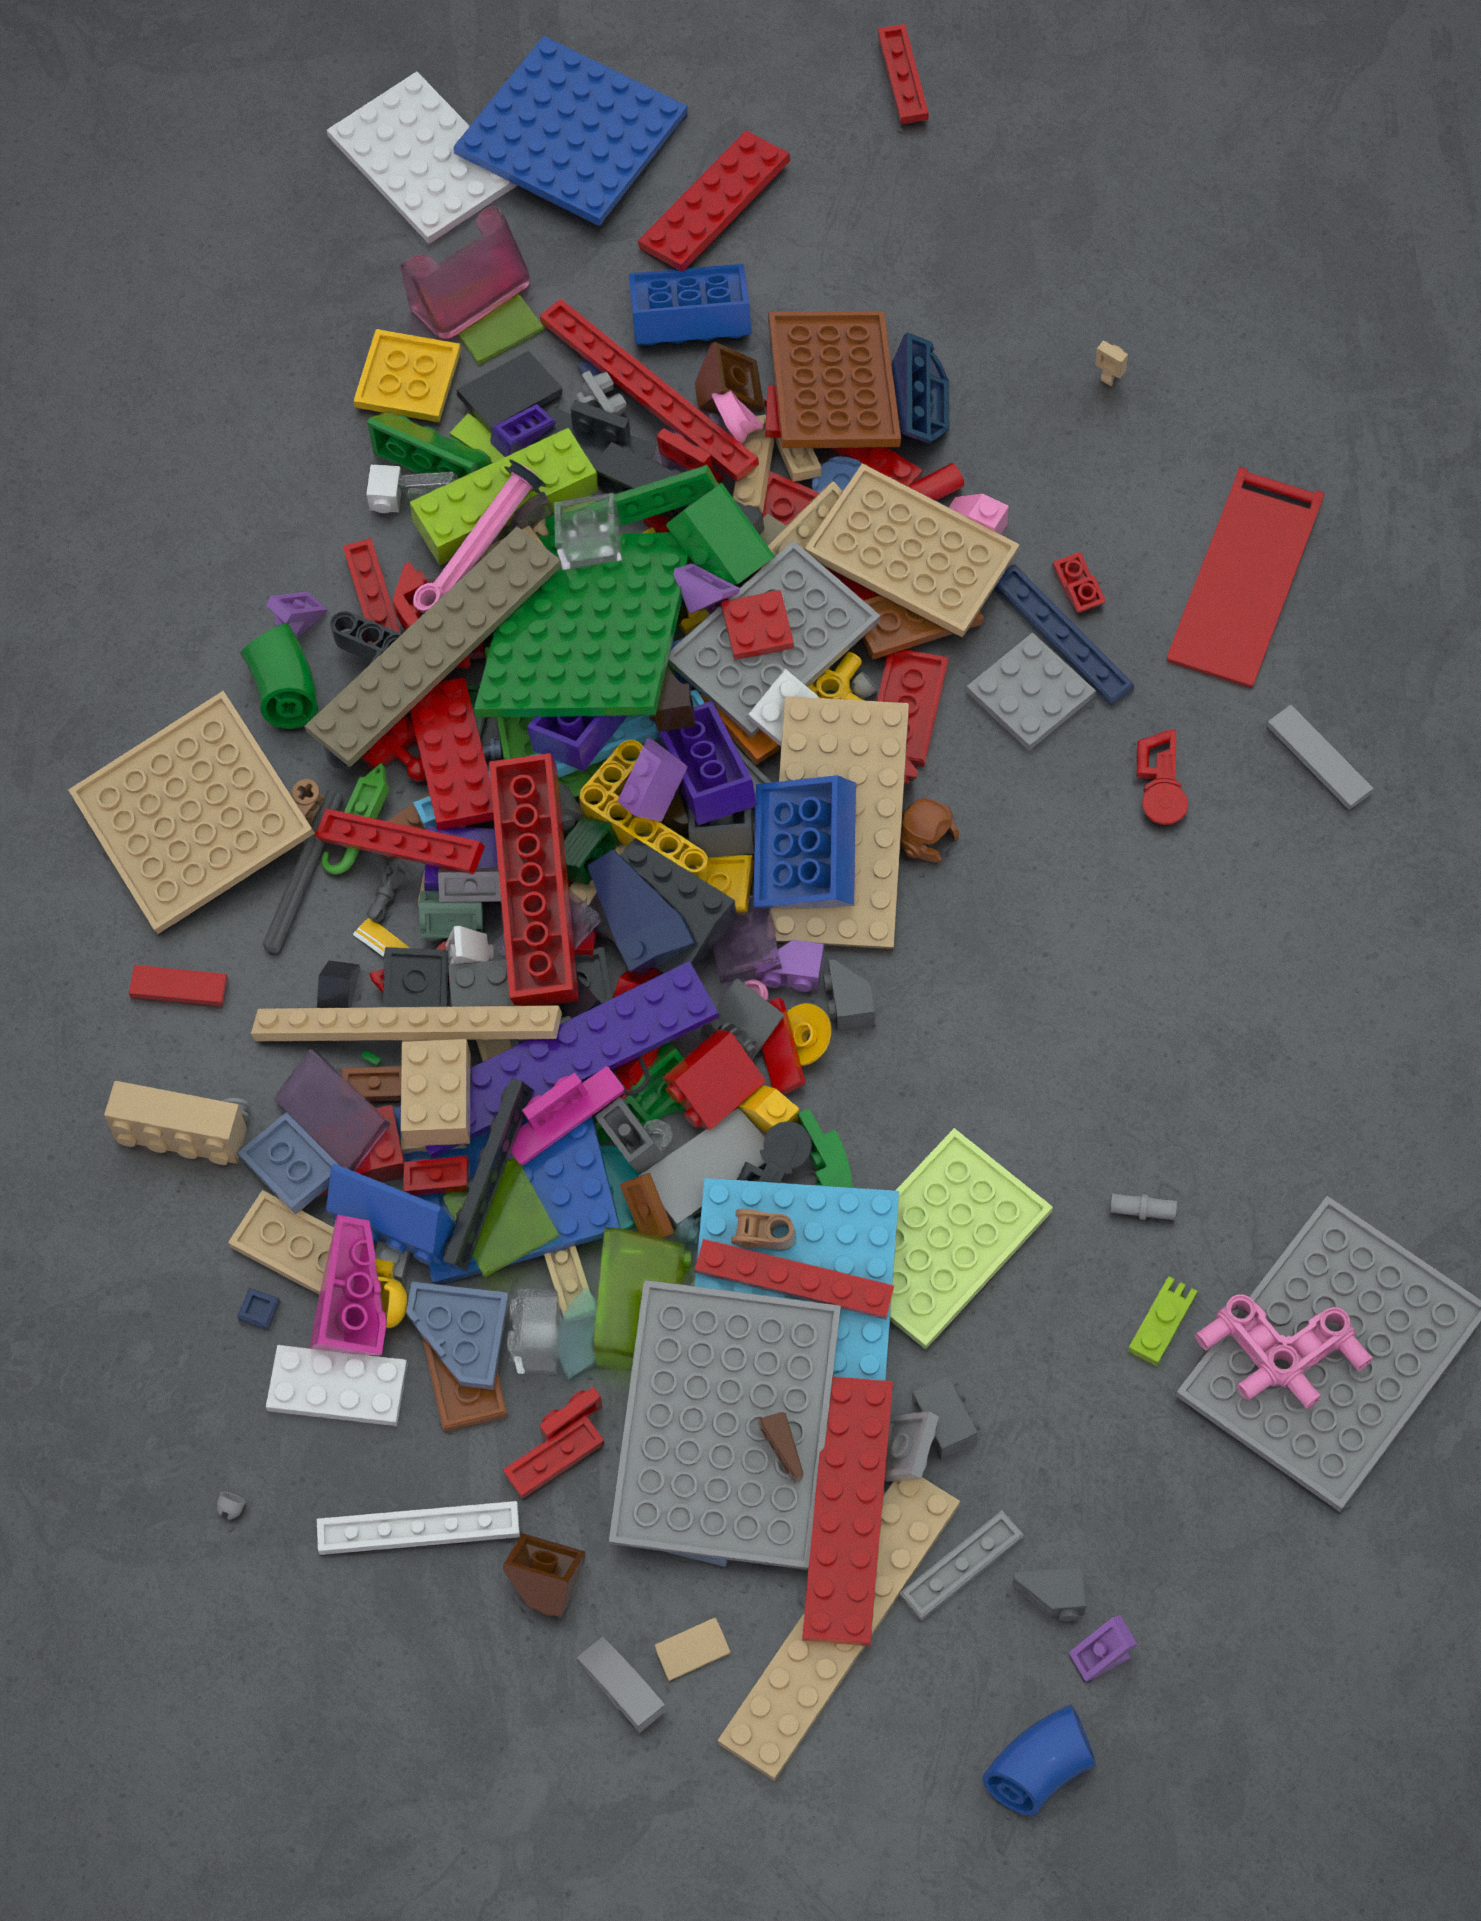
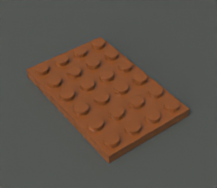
(833, 379)

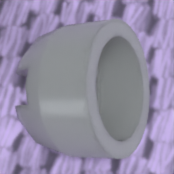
(863, 686)
(230, 1504)

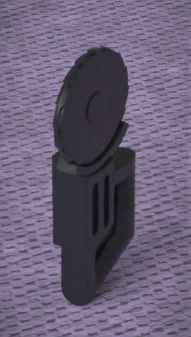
(785, 1148)

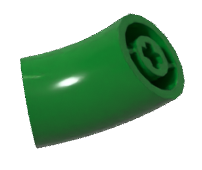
(282, 678)

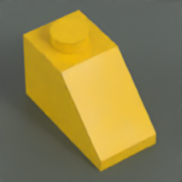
(768, 1107)

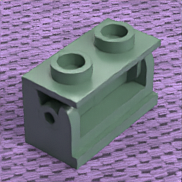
(439, 918)

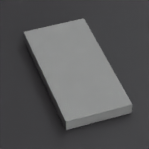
(711, 1155)

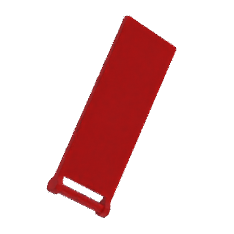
(1244, 580)

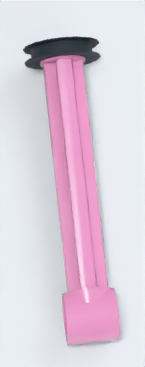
(481, 535)

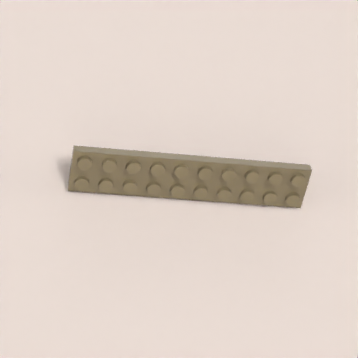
(433, 646)

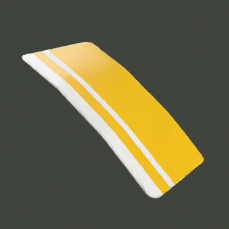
(377, 937)

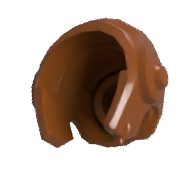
(925, 824)

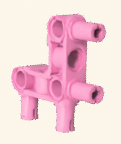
(1265, 1346)

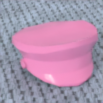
(736, 416)

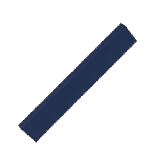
(1064, 636)

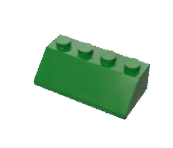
(421, 447)

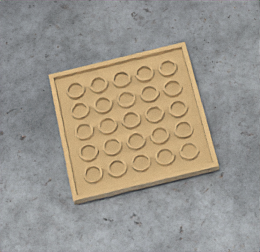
(191, 812)

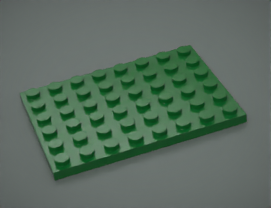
(589, 637)

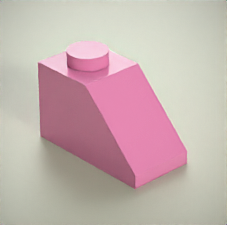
(983, 510)

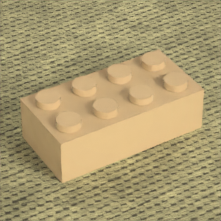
(175, 1123)

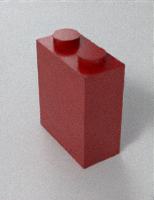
(713, 1080)

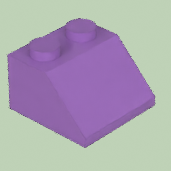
(652, 782)

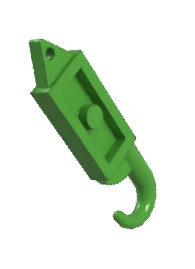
(366, 802)

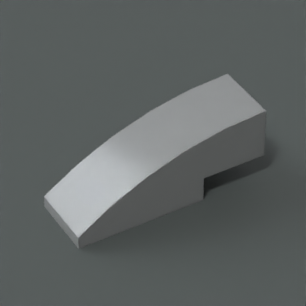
(621, 1684)

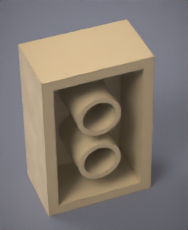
(435, 1092)

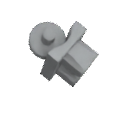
(595, 390)

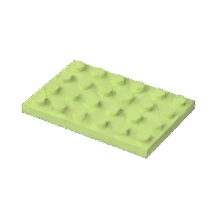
(954, 1232)

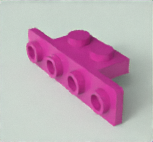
(562, 1110)

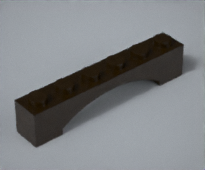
(676, 701)

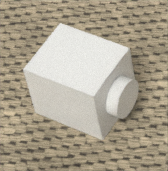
(383, 488)

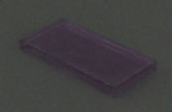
(331, 1110)

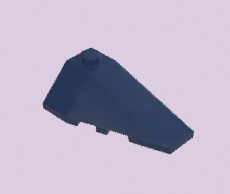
(638, 916)

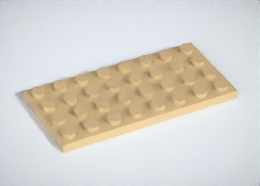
(868, 747)

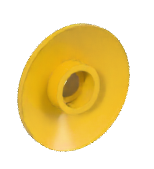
(811, 1020)

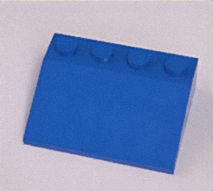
(690, 304)
(805, 843)

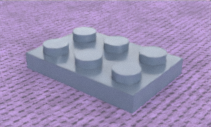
(289, 1162)

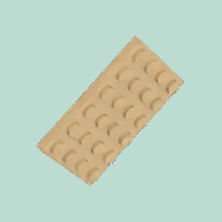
(912, 550)

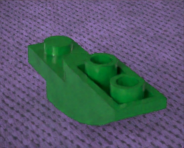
(827, 1154)

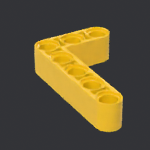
(628, 829)

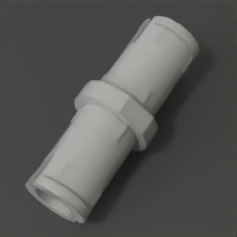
(1143, 1206)

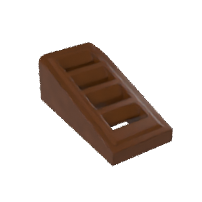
(779, 1436)

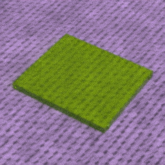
(500, 329)
(514, 1222)

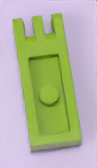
(1162, 1322)

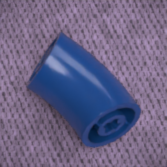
(1040, 1762)

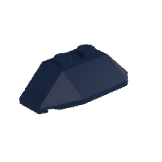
(920, 389)

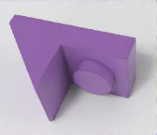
(297, 609)
(1103, 1649)

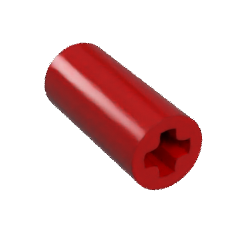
(939, 482)

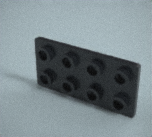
(596, 430)

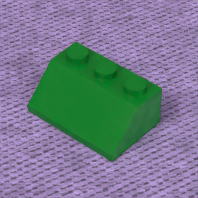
(720, 537)

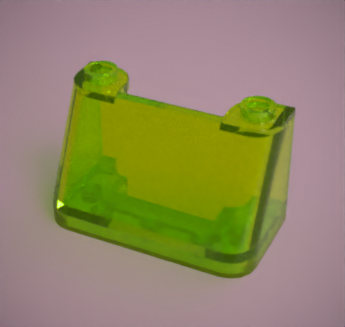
(625, 1264)

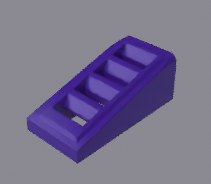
(508, 442)

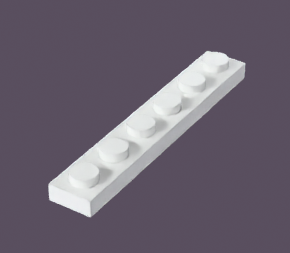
(418, 1528)

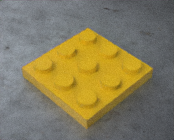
(407, 375)

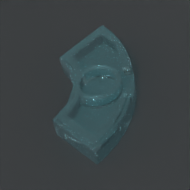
(576, 1334)

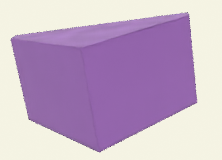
(701, 588)

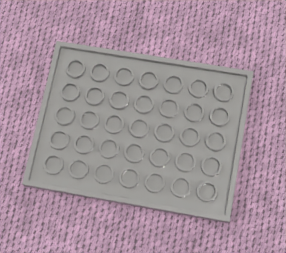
(1401, 1315)
(692, 1447)

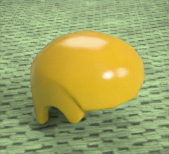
(394, 1300)

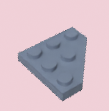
(461, 1328)

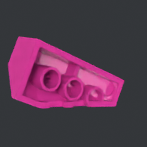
(349, 1302)

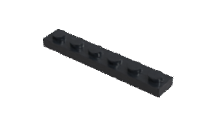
(491, 1166)

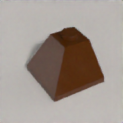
(727, 371)
(544, 1573)

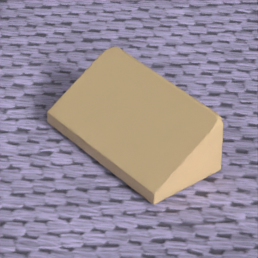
(692, 1649)

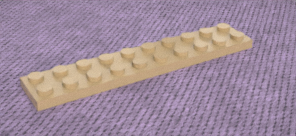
(809, 1672)

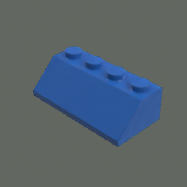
(394, 1215)

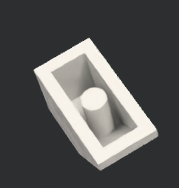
(468, 946)

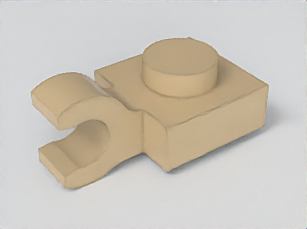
(1111, 361)

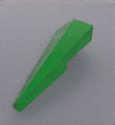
(654, 1100)

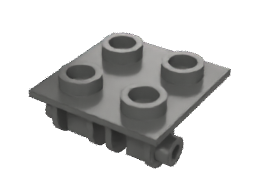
(746, 1016)

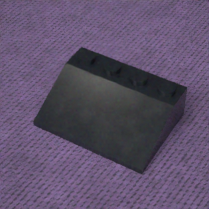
(703, 907)

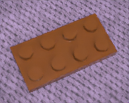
(901, 628)

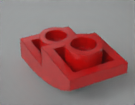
(1078, 583)

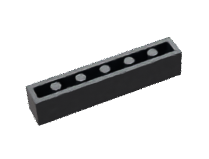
(623, 470)

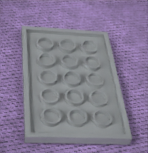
(823, 623)

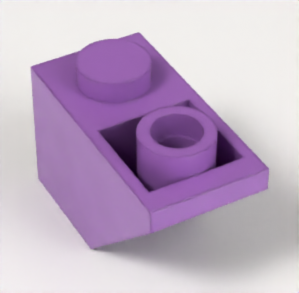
(800, 967)

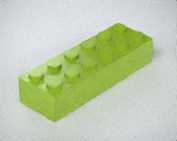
(453, 510)

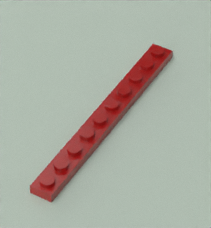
(649, 389)

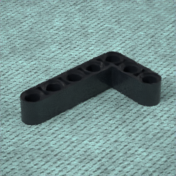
(357, 643)

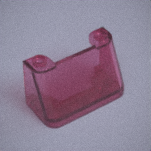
(470, 280)

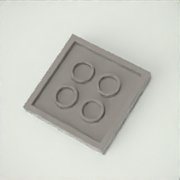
(1030, 691)

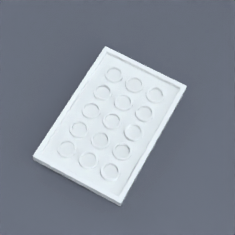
(408, 154)

